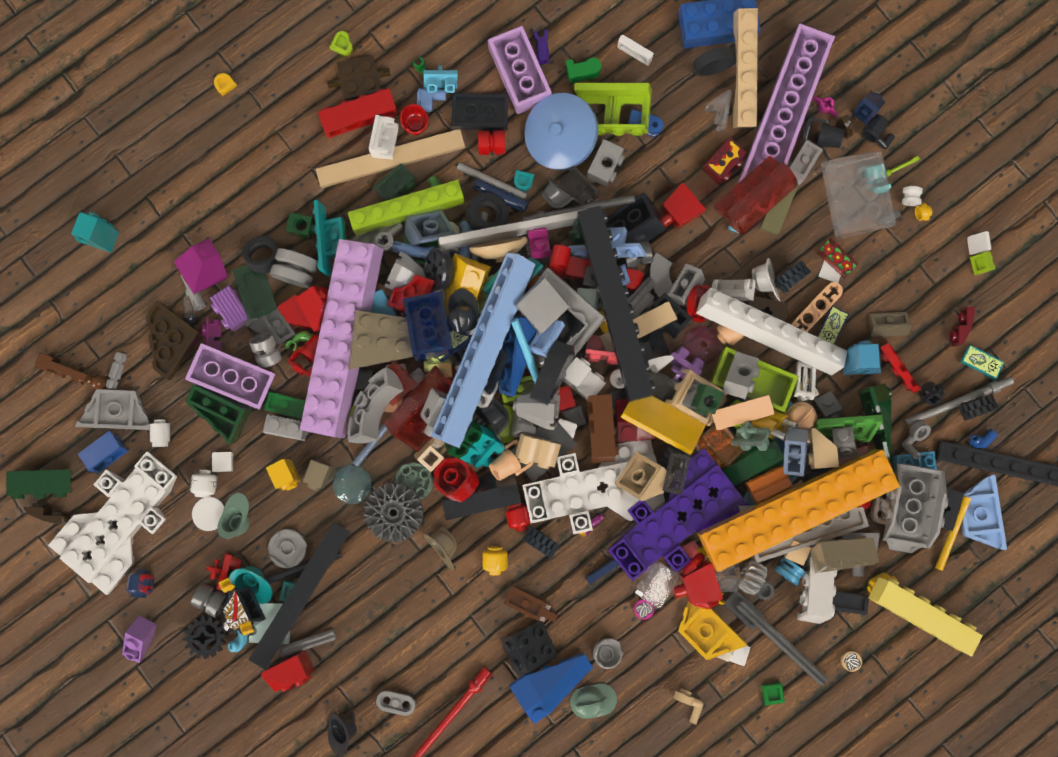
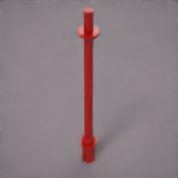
(474, 687)

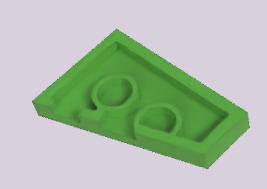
(863, 426)

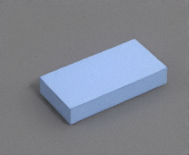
(543, 342)

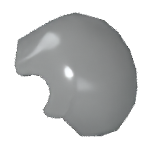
(607, 653)

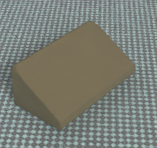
(889, 324)

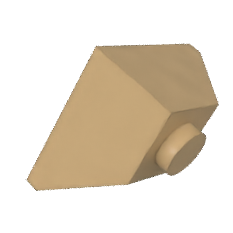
(642, 478)

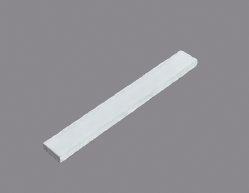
(506, 231)

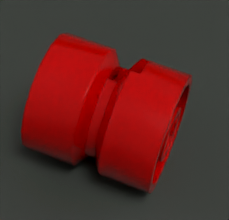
(491, 142)

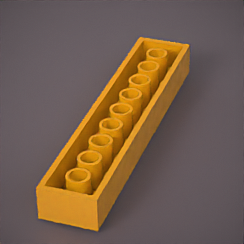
(798, 509)

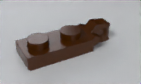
(529, 605)

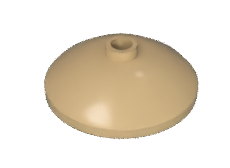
(498, 249)

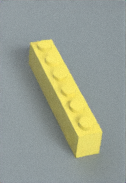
(926, 617)

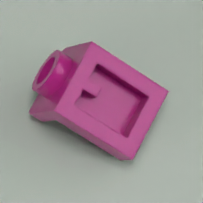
(539, 243)

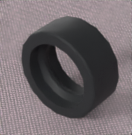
(255, 244)

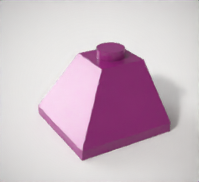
(201, 266)

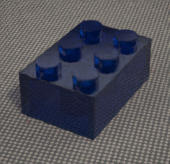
(428, 326)

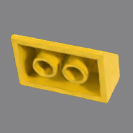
(468, 275)

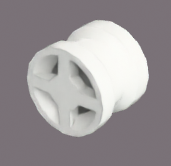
(912, 196)

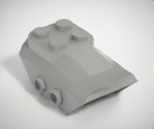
(915, 508)

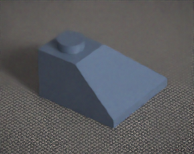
(427, 227)

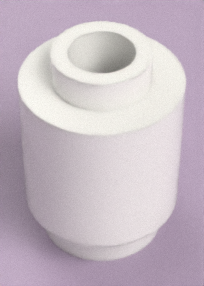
(160, 433)

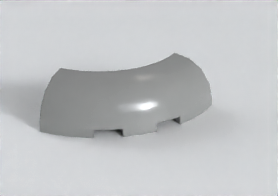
(371, 404)

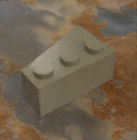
(844, 554)

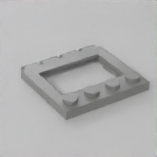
(577, 306)

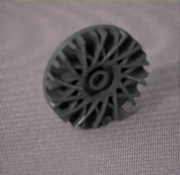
(408, 509)

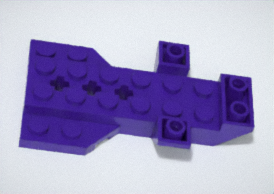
(659, 530)

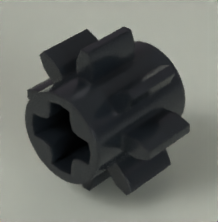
(931, 393)

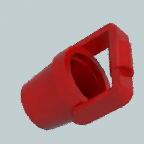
(307, 351)

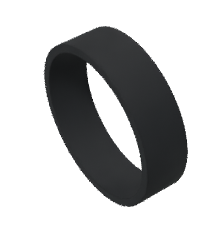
(702, 62)

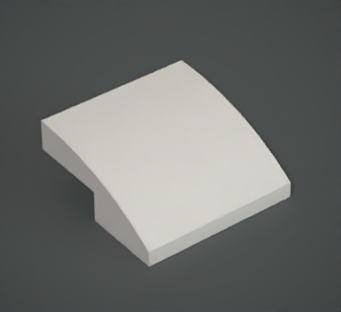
(658, 363)

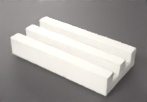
(635, 50)
(804, 393)

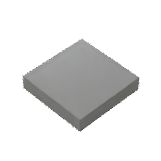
(541, 305)

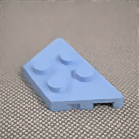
(983, 516)

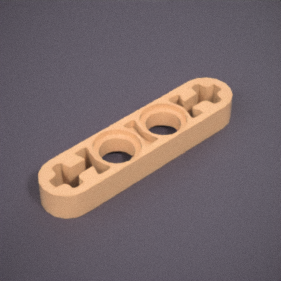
(812, 309)

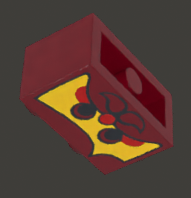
(724, 161)

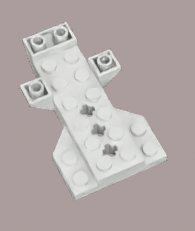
(577, 491)
(133, 505)

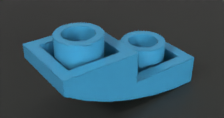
(926, 459)

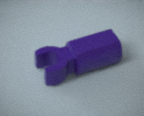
(542, 49)

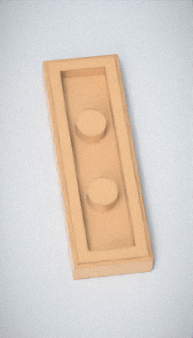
(743, 412)

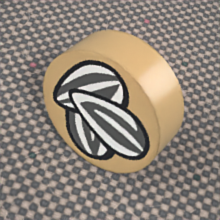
(851, 661)

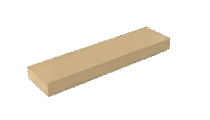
(647, 323)

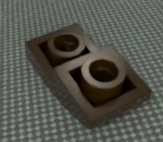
(45, 514)

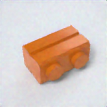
(768, 485)

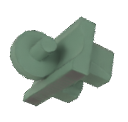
(749, 436)

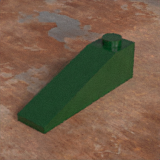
(877, 402)
(752, 464)

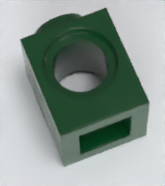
(293, 225)
(714, 399)

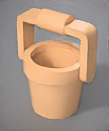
(507, 463)

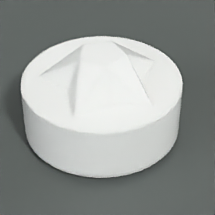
(616, 379)

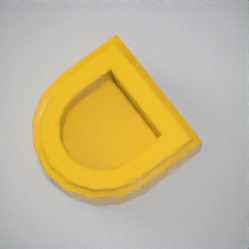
(224, 83)

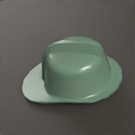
(235, 517)
(593, 701)

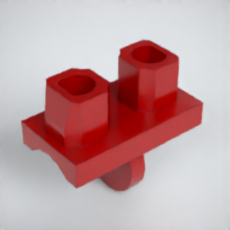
(228, 562)

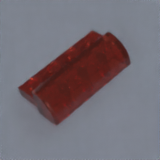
(756, 194)

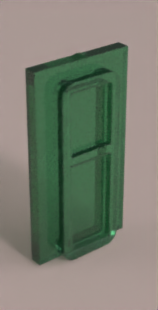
(254, 292)

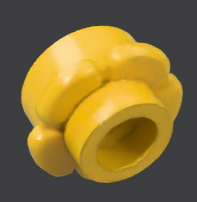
(923, 212)

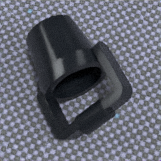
(829, 135)

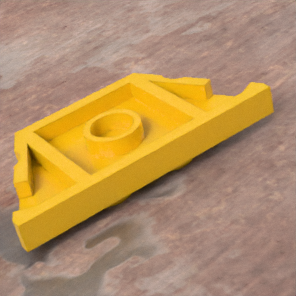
(709, 632)

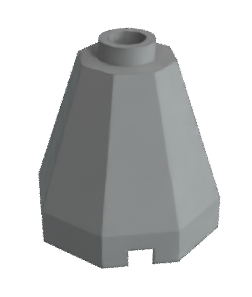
(403, 271)
(537, 412)

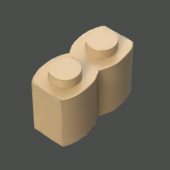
(537, 450)

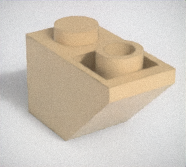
(821, 451)

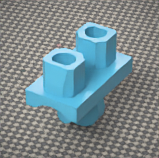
(440, 79)

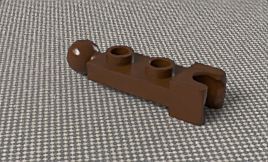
(52, 365)

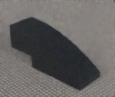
(552, 372)

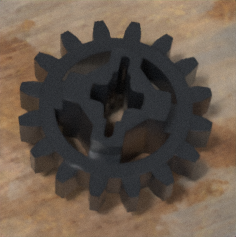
(205, 645)

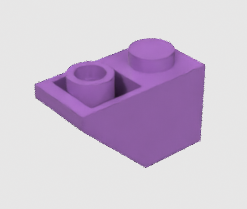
(138, 639)

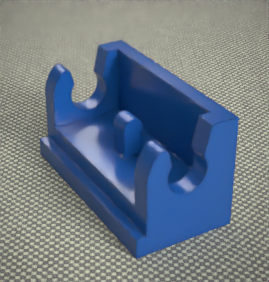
(103, 452)

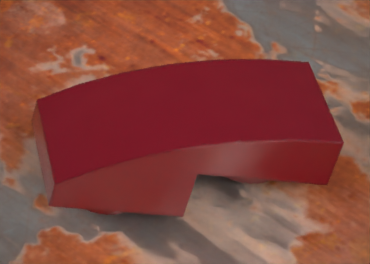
(960, 333)

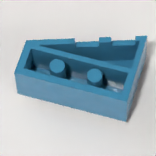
(862, 359)

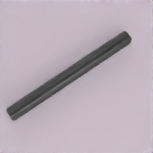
(782, 642)

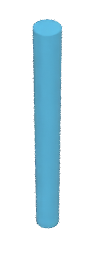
(525, 349)

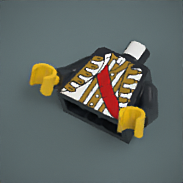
(241, 609)

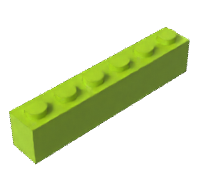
(396, 209)

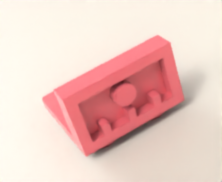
(596, 351)

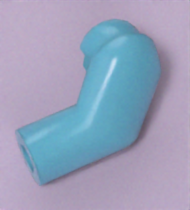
(238, 643)

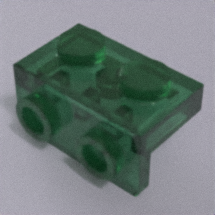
(396, 183)

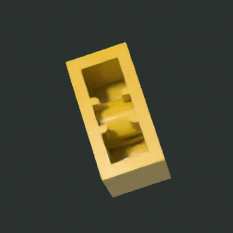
(284, 474)

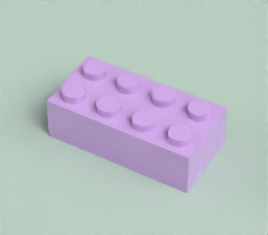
(519, 69)
(230, 376)

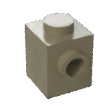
(317, 475)

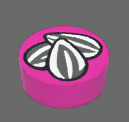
(643, 609)

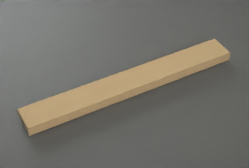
(403, 154)

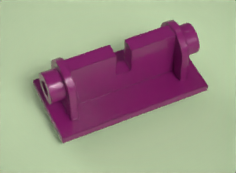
(210, 331)

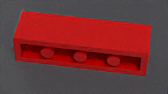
(357, 113)

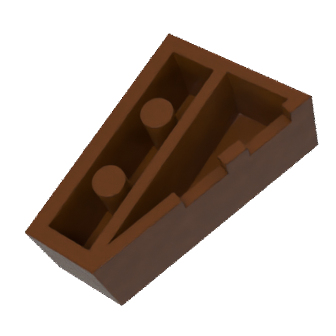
(602, 428)

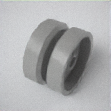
(293, 268)

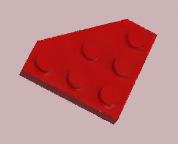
(898, 367)

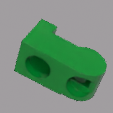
(582, 71)

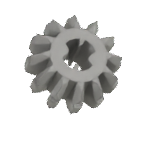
(752, 577)

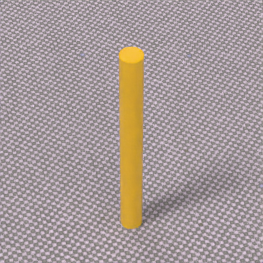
(952, 534)

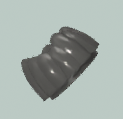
(766, 592)

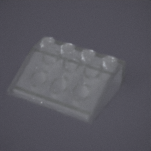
(858, 194)

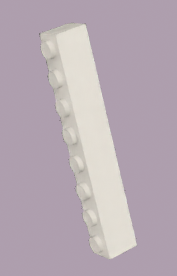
(771, 332)

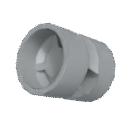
(265, 350)

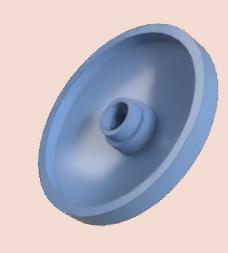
(561, 131)

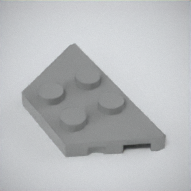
(115, 411)

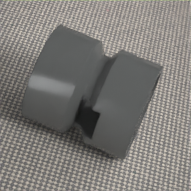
(633, 262)
(207, 598)

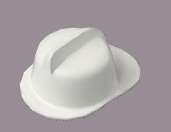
(765, 278)

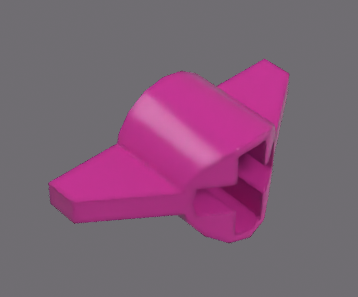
(825, 105)

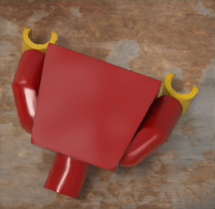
(699, 583)

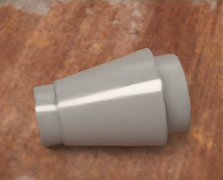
(385, 241)

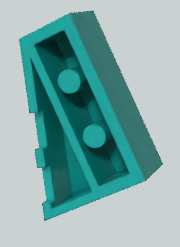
(95, 231)

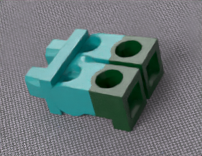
(477, 446)

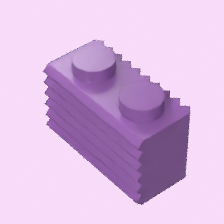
(230, 307)

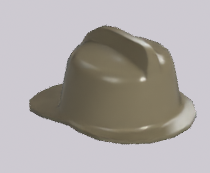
(444, 544)

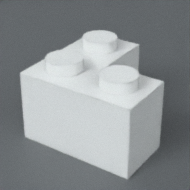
(582, 379)

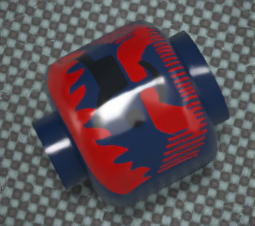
(140, 583)

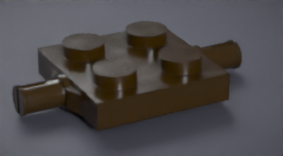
(358, 77)

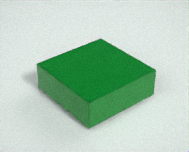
(772, 693)

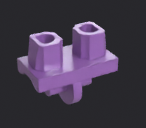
(680, 362)

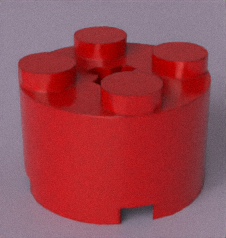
(455, 479)

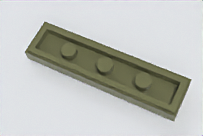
(775, 217)

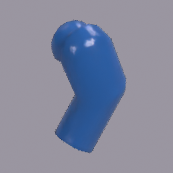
(983, 441)

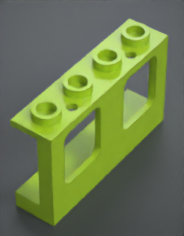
(613, 97)

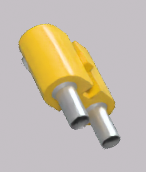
(775, 423)

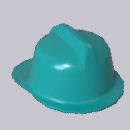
(252, 577)

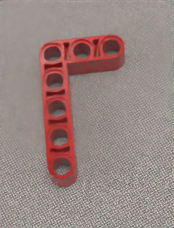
(575, 267)

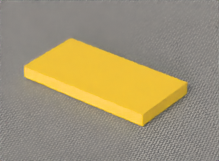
(665, 423)

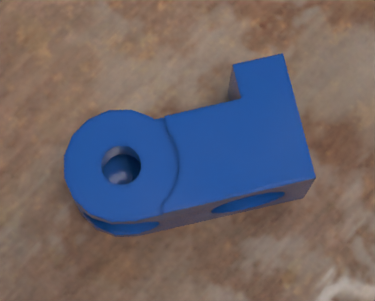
(655, 123)

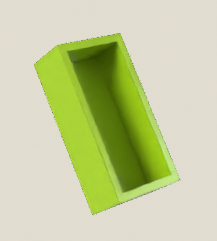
(770, 380)

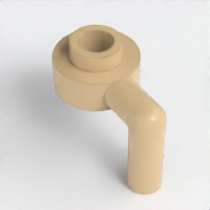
(685, 697)

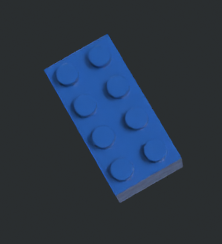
(710, 21)

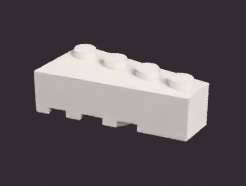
(818, 594)

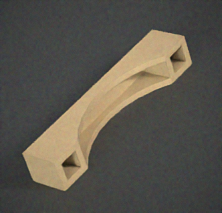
(745, 35)

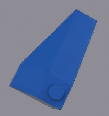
(516, 363)
(544, 690)

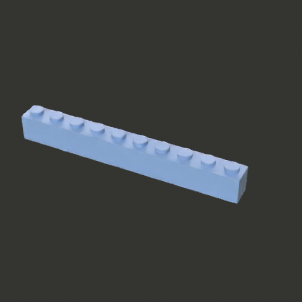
(483, 350)

